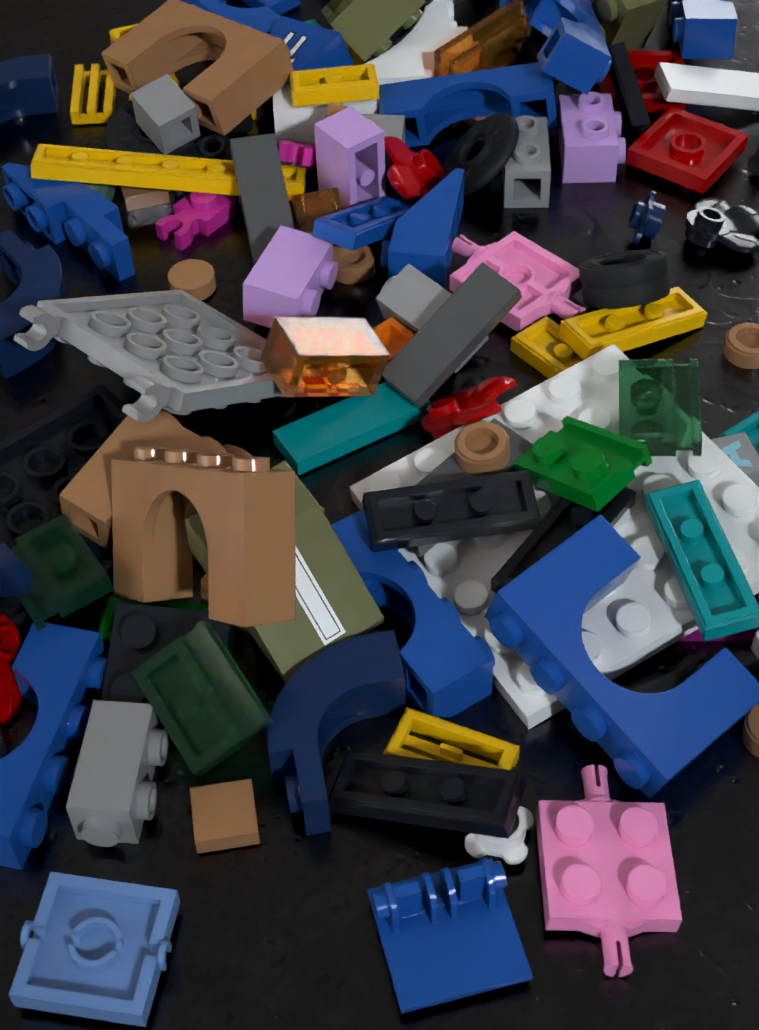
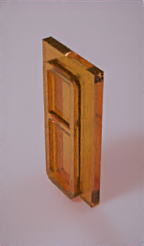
(485, 44)

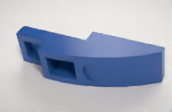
(73, 213)

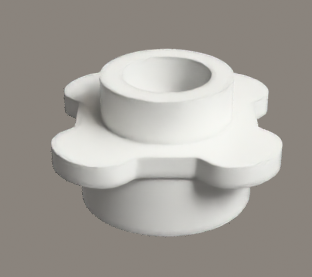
(512, 849)

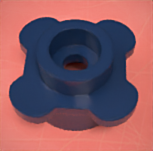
(646, 218)

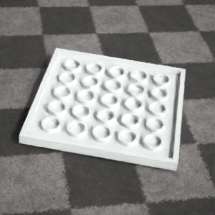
(643, 611)

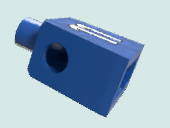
(309, 48)

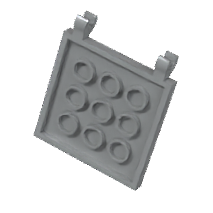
(162, 346)

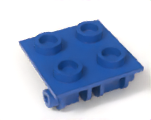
(449, 934)

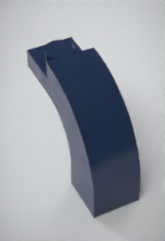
(27, 87)
(37, 278)
(322, 698)

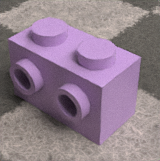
(589, 138)
(350, 157)
(289, 277)

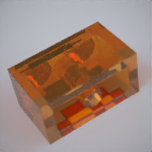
(324, 356)

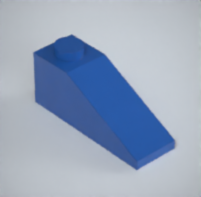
(427, 231)

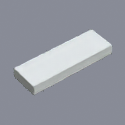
(708, 86)

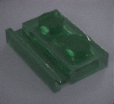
(661, 405)
(63, 571)
(201, 698)

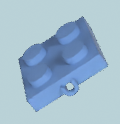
(95, 949)

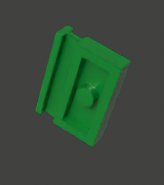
(583, 463)

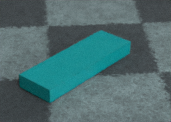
(345, 427)
(702, 560)

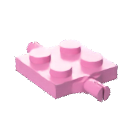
(541, 277)
(606, 868)

